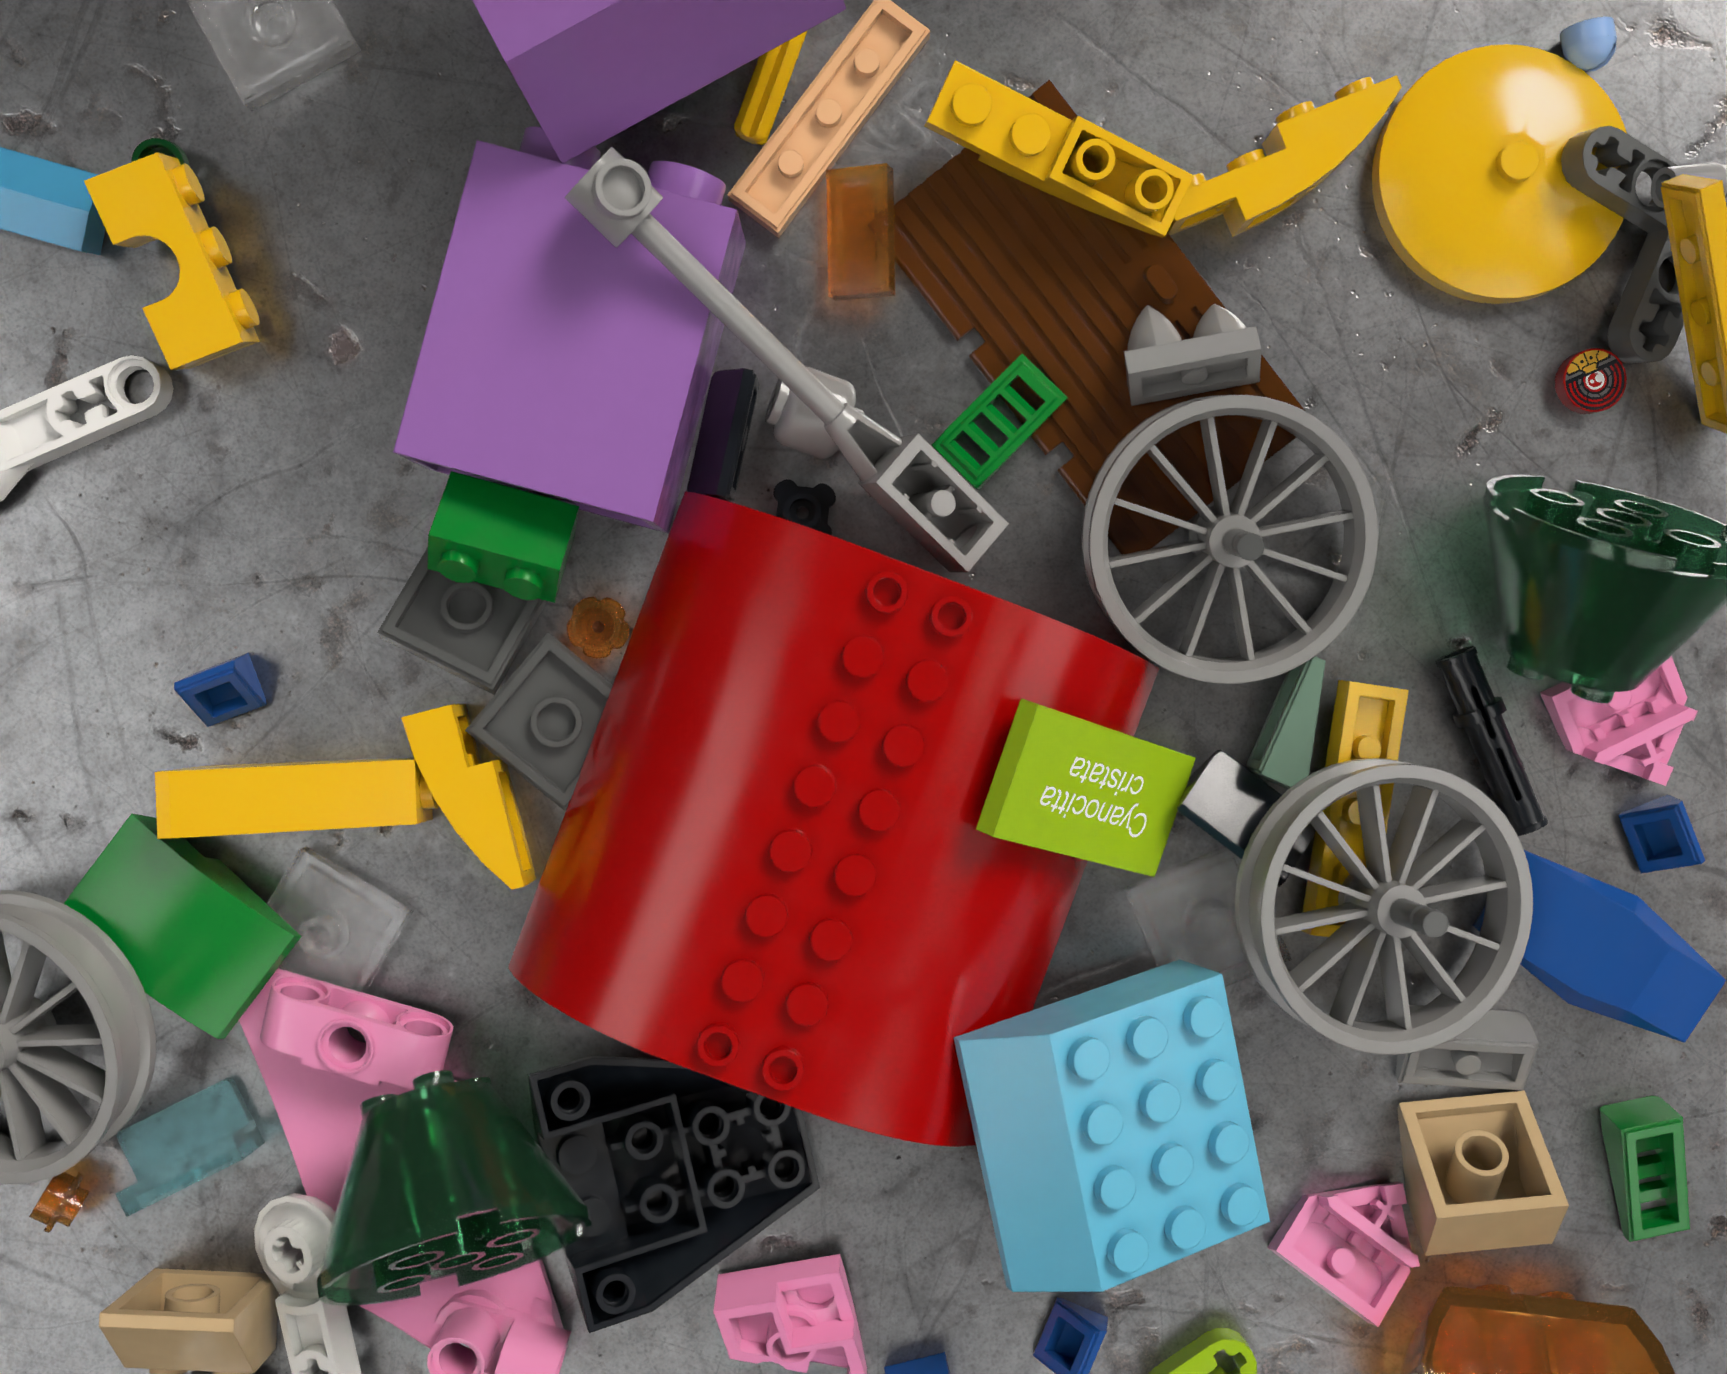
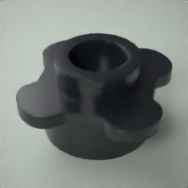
(816, 500)

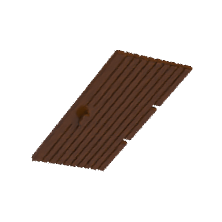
(1066, 296)

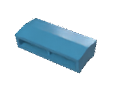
(48, 202)

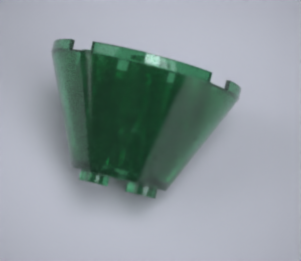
(1599, 581)
(440, 1191)

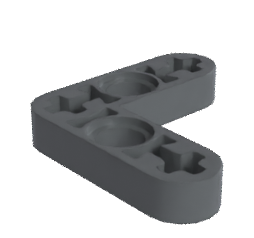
(1617, 192)

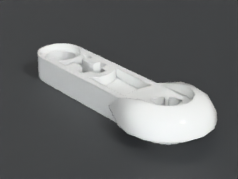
(41, 426)
(291, 1246)

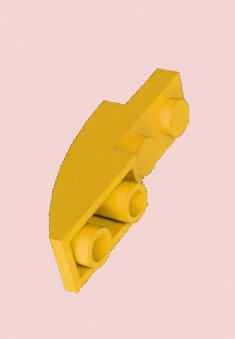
(1057, 153)
(1299, 157)

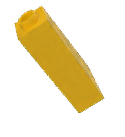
(290, 797)

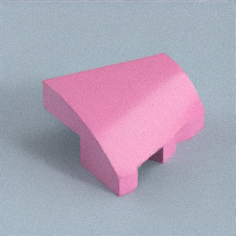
(790, 1315)

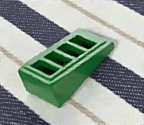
(961, 460)
(1637, 1128)

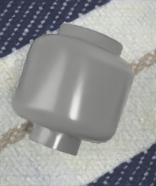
(798, 425)

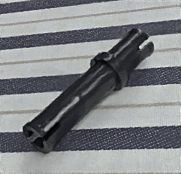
(1483, 721)

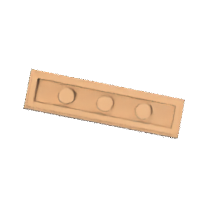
(829, 115)

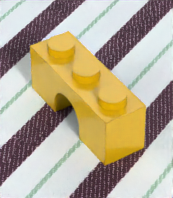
(160, 202)

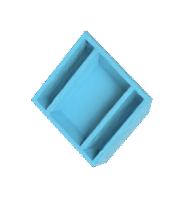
(1113, 1130)

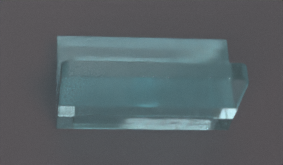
(186, 1144)

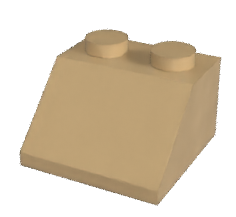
(1478, 1174)
(194, 1322)

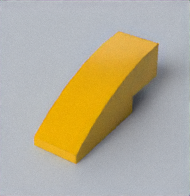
(471, 794)

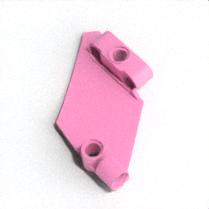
(317, 1088)

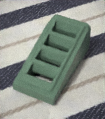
(1288, 734)

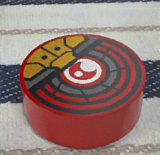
(1590, 381)

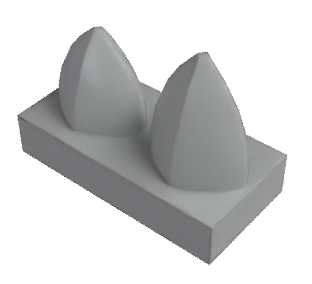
(1167, 367)

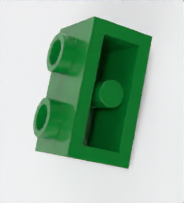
(501, 537)

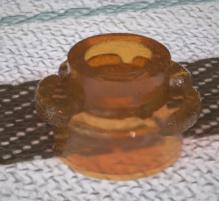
(581, 630)
(60, 1201)

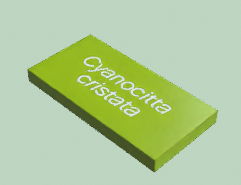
(1084, 790)

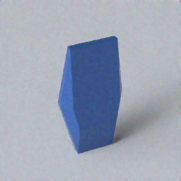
(1613, 953)

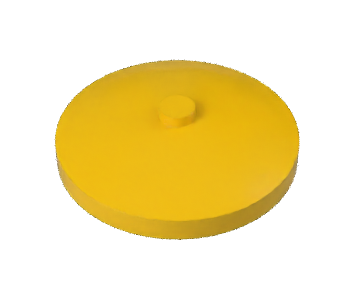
(1477, 179)

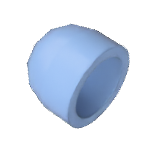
(1589, 43)

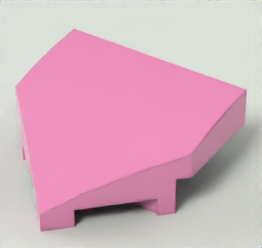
(1632, 730)
(1351, 1245)

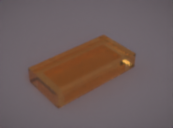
(860, 232)

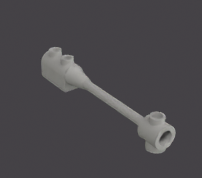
(896, 471)

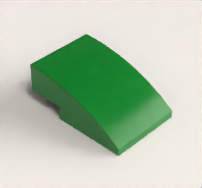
(184, 925)

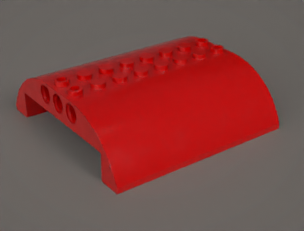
(787, 818)

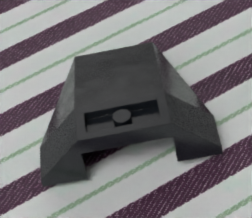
(669, 1172)

